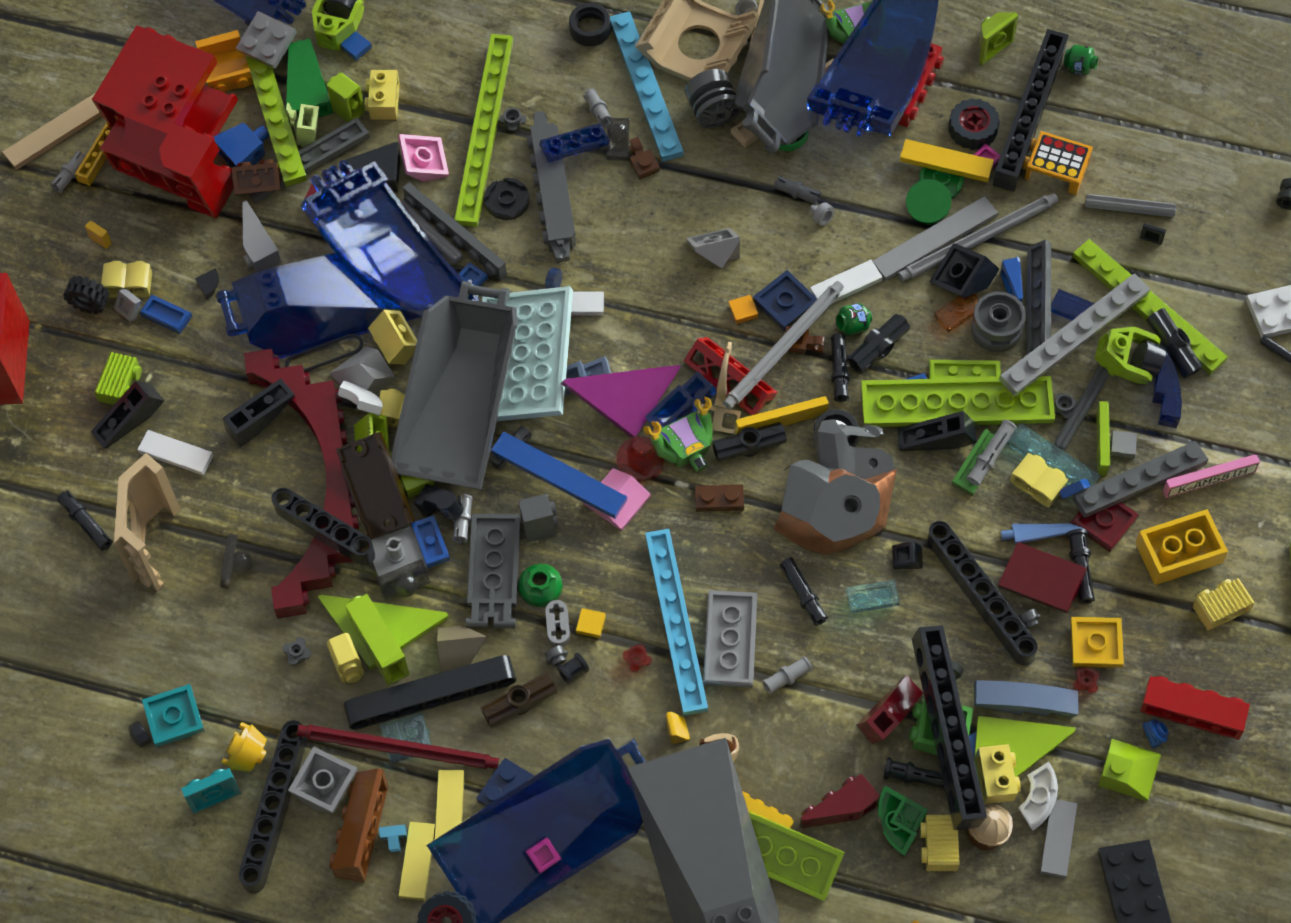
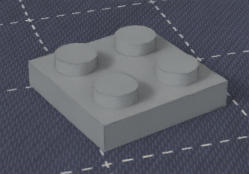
(266, 40)

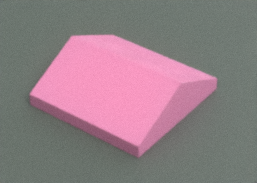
(423, 157)
(635, 493)

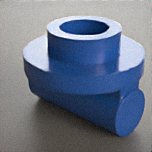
(1156, 732)

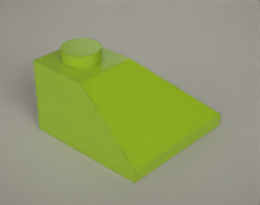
(996, 34)
(1129, 770)

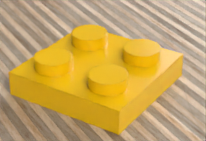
(1096, 642)

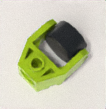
(343, 17)
(1114, 350)

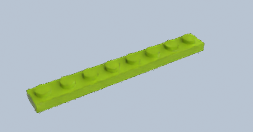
(277, 122)
(1113, 274)

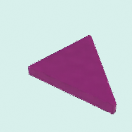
(624, 396)

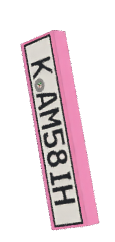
(1211, 476)

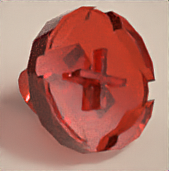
(639, 459)

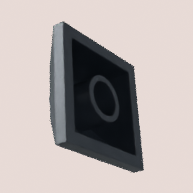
(964, 272)

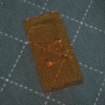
(956, 312)

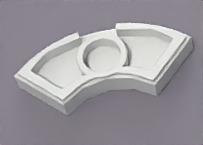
(361, 397)
(1041, 796)

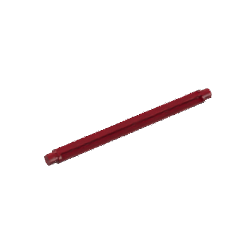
(398, 746)

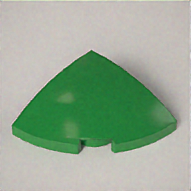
(899, 818)

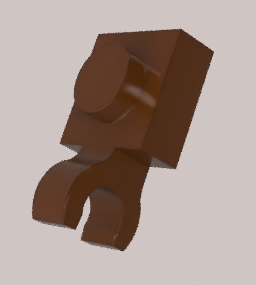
(642, 162)
(815, 343)

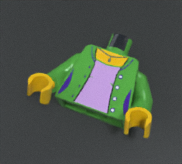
(844, 20)
(685, 439)

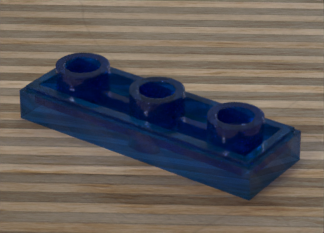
(574, 142)

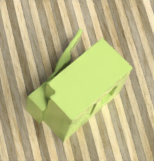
(306, 125)

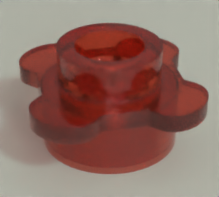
(638, 650)
(1086, 673)

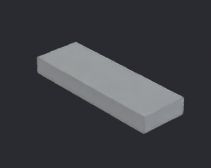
(1058, 839)

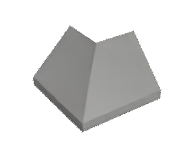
(717, 246)
(366, 370)
(322, 781)

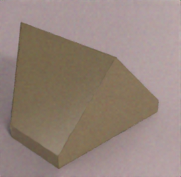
(457, 646)

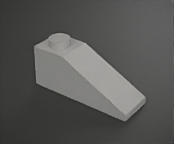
(257, 244)

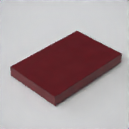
(1042, 577)

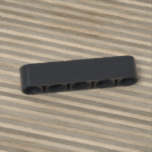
(328, 535)

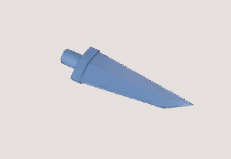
(1031, 532)

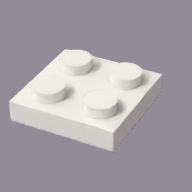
(1271, 311)

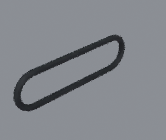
(326, 344)

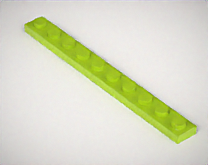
(484, 130)

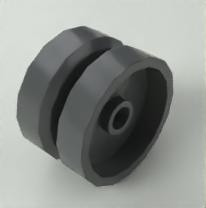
(998, 321)

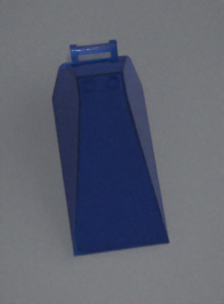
(303, 305)
(577, 803)

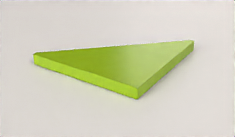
(403, 622)
(1026, 739)

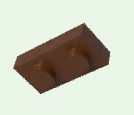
(719, 498)

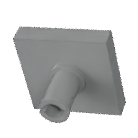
(396, 550)

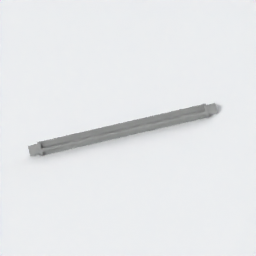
(980, 236)
(783, 345)

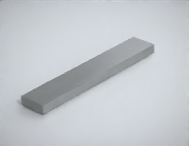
(935, 238)

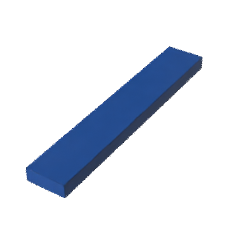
(559, 475)

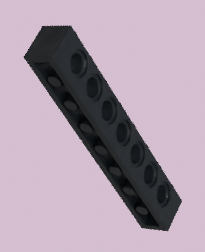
(1030, 110)
(948, 728)

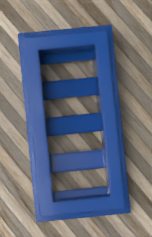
(1011, 277)

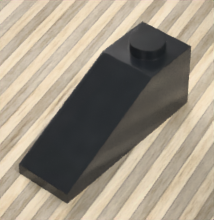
(128, 413)
(256, 413)
(938, 433)

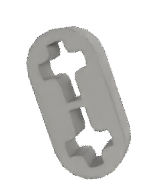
(563, 623)

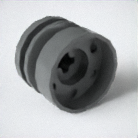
(712, 98)

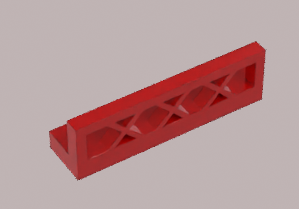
(735, 369)

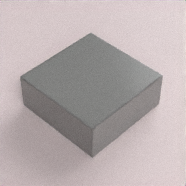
(127, 304)
(1123, 444)

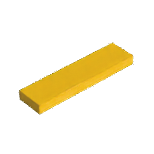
(946, 160)
(785, 415)

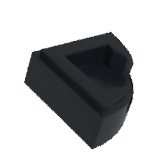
(208, 283)

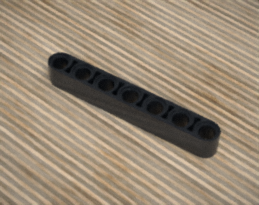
(982, 603)
(429, 692)
(275, 817)

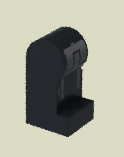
(438, 501)

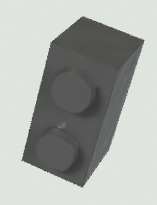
(538, 517)

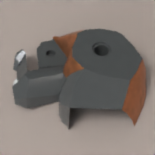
(841, 495)

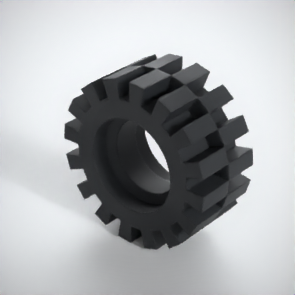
(86, 294)

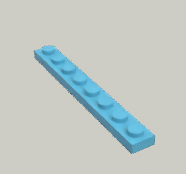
(646, 87)
(676, 622)

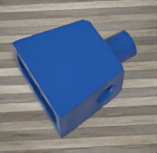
(241, 144)

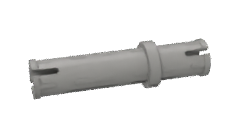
(986, 461)

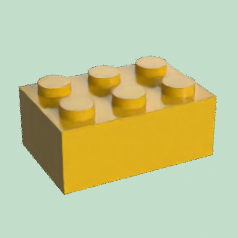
(1181, 547)

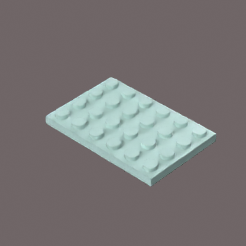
(537, 354)

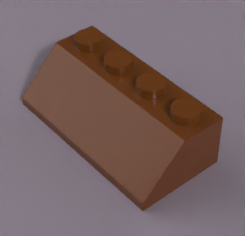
(359, 826)

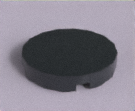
(506, 199)

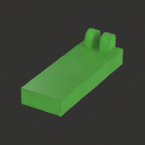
(960, 479)

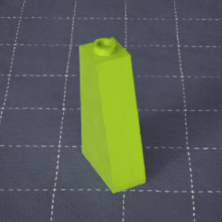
(377, 639)

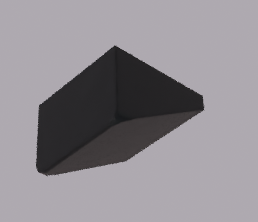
(1152, 234)
(907, 556)

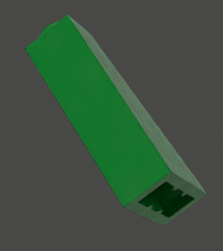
(305, 79)

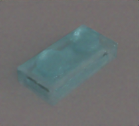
(872, 596)

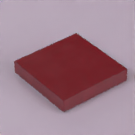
(1107, 525)

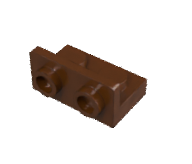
(256, 178)

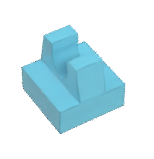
(393, 835)

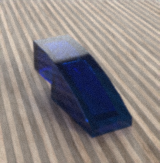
(1168, 394)
(681, 400)

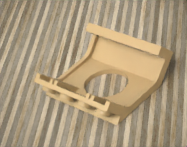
(675, 18)
(146, 492)

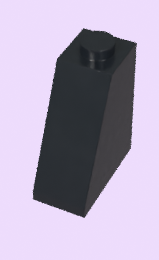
(386, 157)

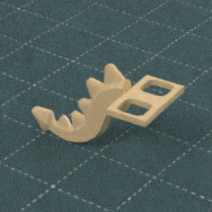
(718, 408)

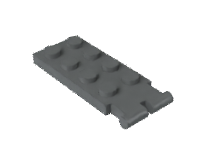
(493, 569)

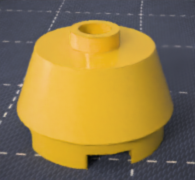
(245, 749)

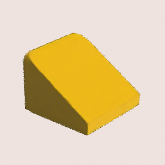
(677, 728)

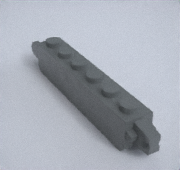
(553, 192)

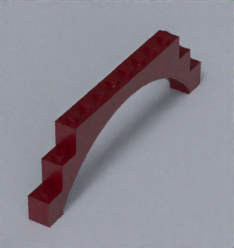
(320, 410)

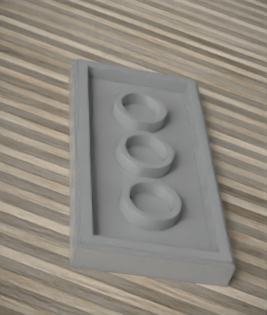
(730, 639)

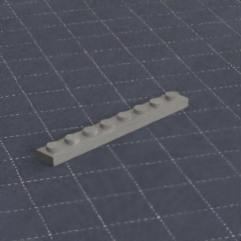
(1074, 334)

